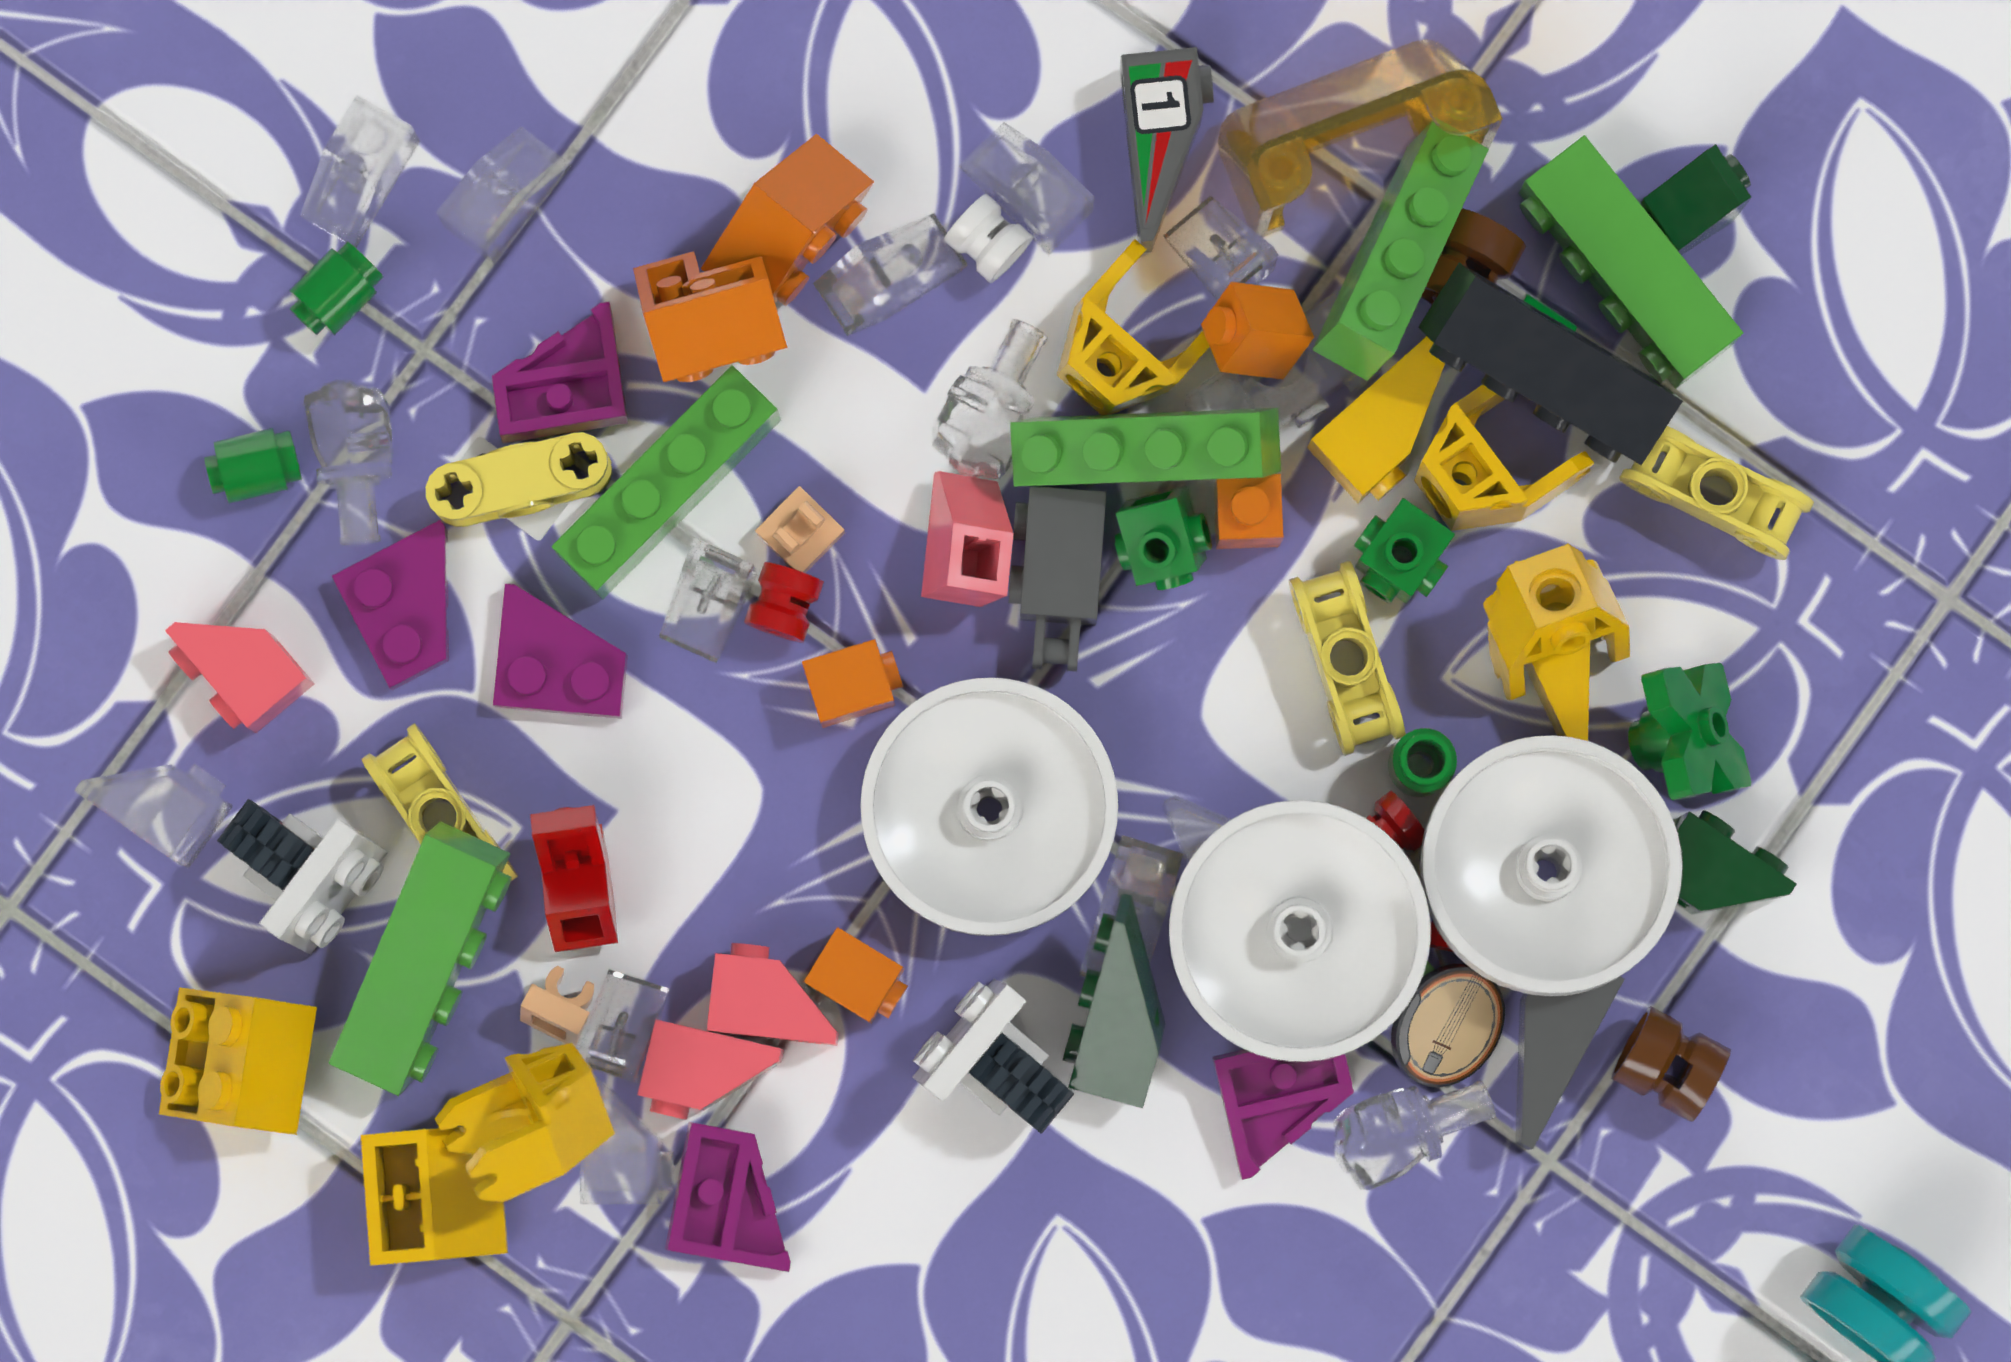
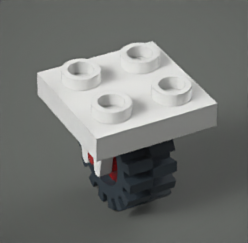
(303, 872)
(992, 1059)

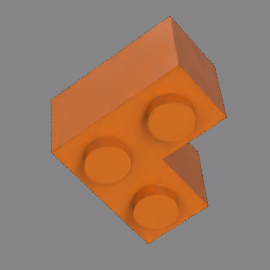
(794, 216)
(708, 316)

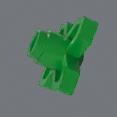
(1689, 732)

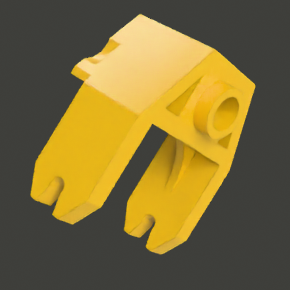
(1099, 339)
(1490, 491)
(1527, 632)
(528, 1122)

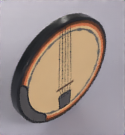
(1448, 1026)

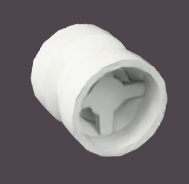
(988, 238)

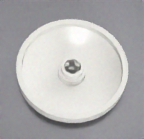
(976, 745)
(1586, 817)
(1313, 993)

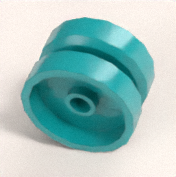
(1890, 1297)

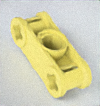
(518, 479)
(1752, 501)
(1344, 620)
(420, 784)

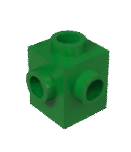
(1164, 517)
(1419, 537)

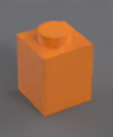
(1257, 330)
(1248, 512)
(852, 682)
(857, 977)

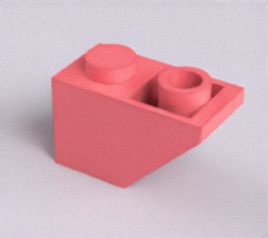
(967, 541)
(244, 666)

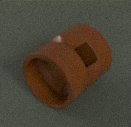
(1480, 246)
(1650, 1053)

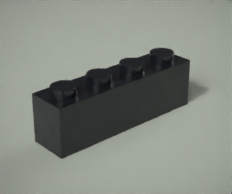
(1549, 365)

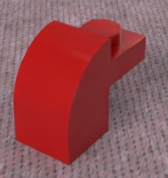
(575, 878)

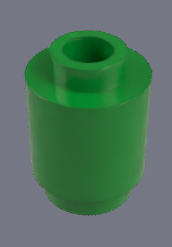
(335, 289)
(253, 465)
(1436, 748)

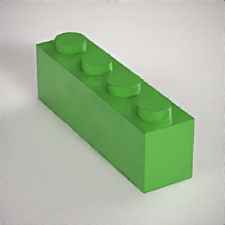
(1400, 251)
(1628, 263)
(1146, 447)
(667, 482)
(420, 959)

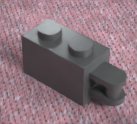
(1059, 567)

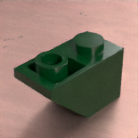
(1699, 199)
(1720, 871)

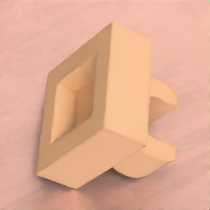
(800, 531)
(555, 1014)

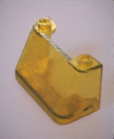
(1270, 139)

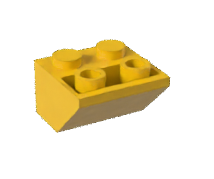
(237, 1060)
(425, 1201)

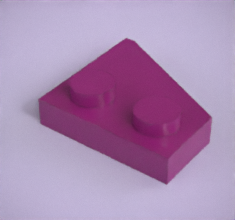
(564, 384)
(402, 604)
(554, 662)
(1275, 1101)
(724, 1201)

